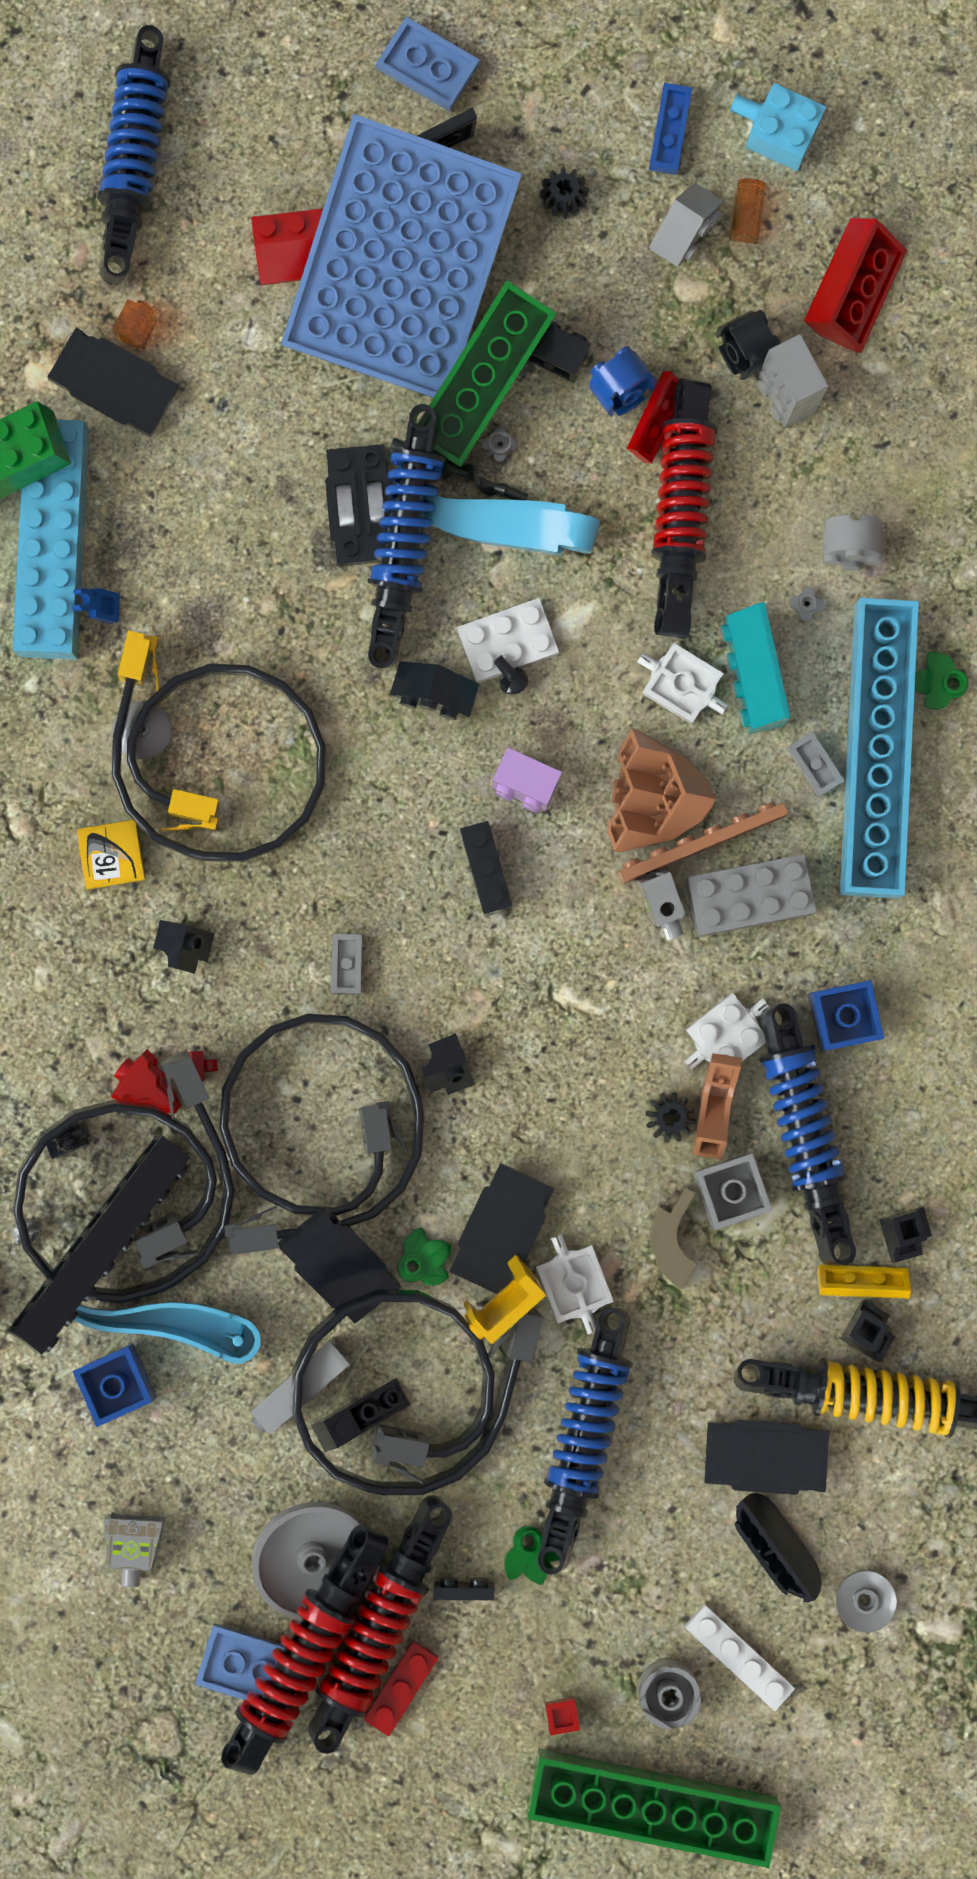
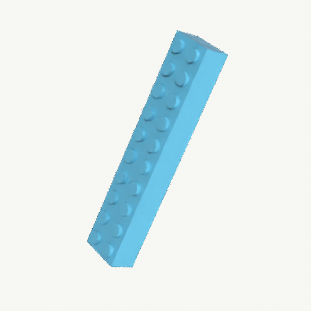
(879, 748)

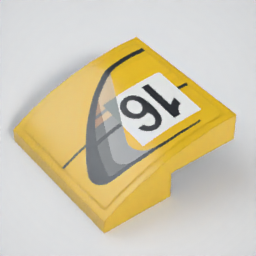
(110, 854)

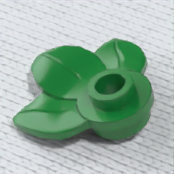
(934, 681)
(428, 1257)
(524, 1558)

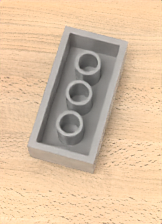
(750, 896)

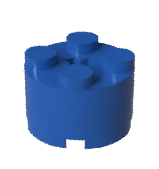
(621, 382)

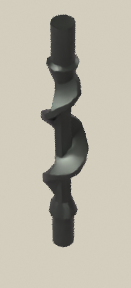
(469, 471)

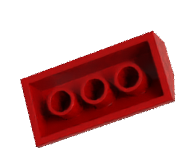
(284, 244)
(856, 284)

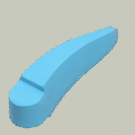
(515, 524)
(195, 1324)

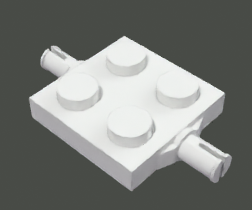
(682, 683)
(726, 1030)
(574, 1284)

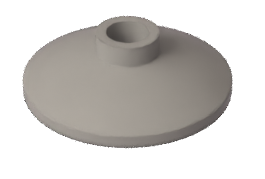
(157, 731)
(876, 1612)

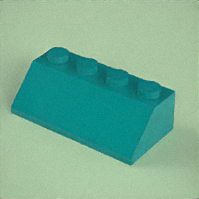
(756, 669)

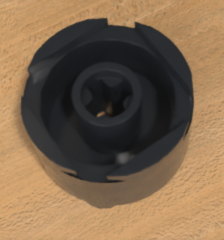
(746, 343)

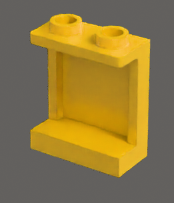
(507, 1305)

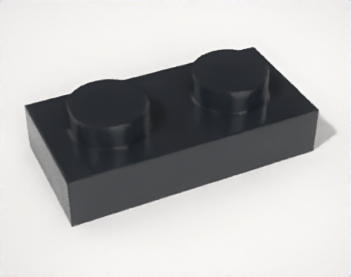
(476, 1589)

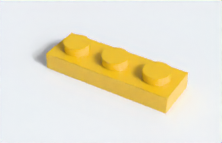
(864, 1281)

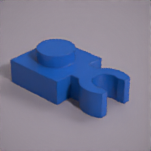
(100, 603)

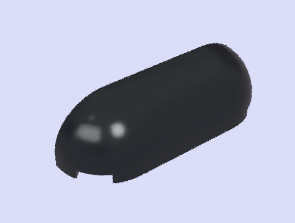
(777, 1547)

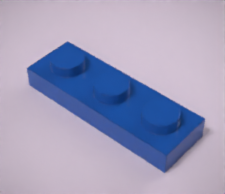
(670, 128)

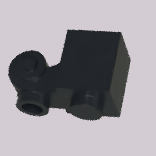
(69, 1141)

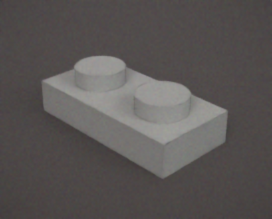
(815, 764)
(346, 964)

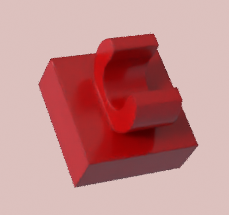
(202, 1065)
(562, 1716)

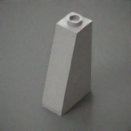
(321, 1370)

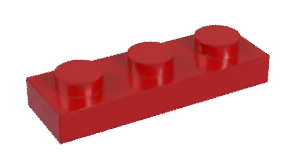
(660, 408)
(401, 1687)

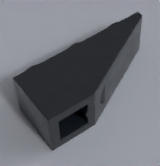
(360, 1415)

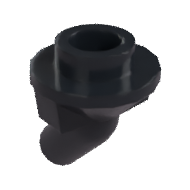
(514, 679)

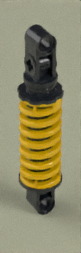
(864, 1393)

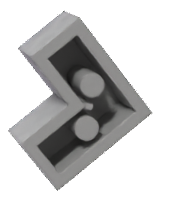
(686, 220)

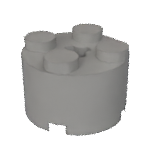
(853, 542)
(669, 1711)

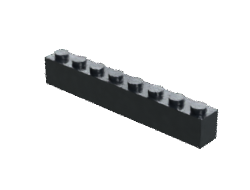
(98, 1245)

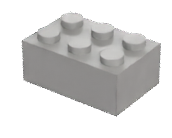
(792, 381)

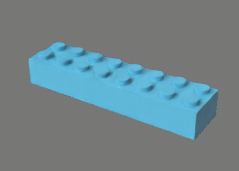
(52, 555)

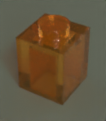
(135, 324)

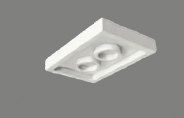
(516, 633)

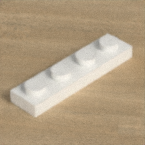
(739, 1657)

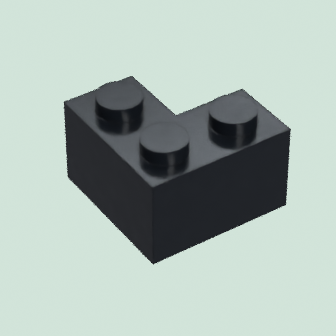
(434, 688)

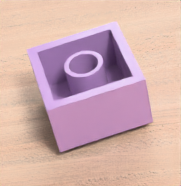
(526, 781)

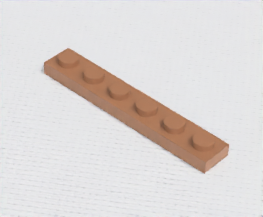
(713, 836)

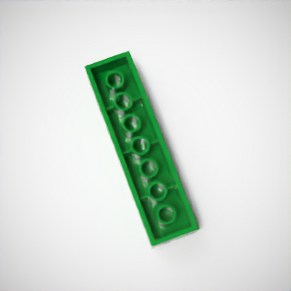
(653, 1808)

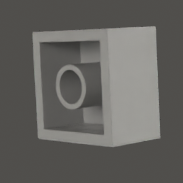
(732, 1191)

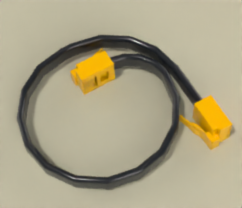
(181, 803)

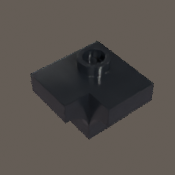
(183, 945)
(447, 1066)
(905, 1233)
(869, 1331)

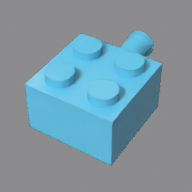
(781, 124)

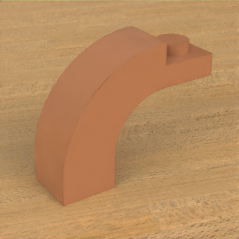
(715, 1106)

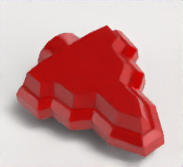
(144, 1083)

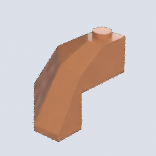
(656, 794)

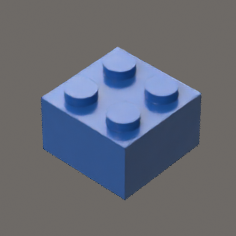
(846, 1016)
(114, 1385)

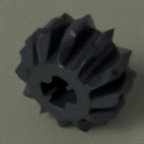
(561, 182)
(676, 1125)

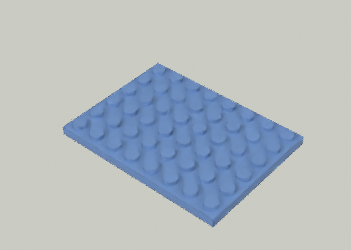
(400, 257)

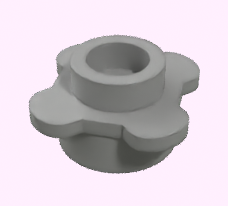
(502, 436)
(803, 611)
(33, 1228)

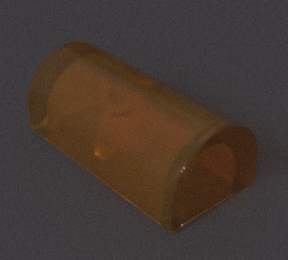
(747, 210)

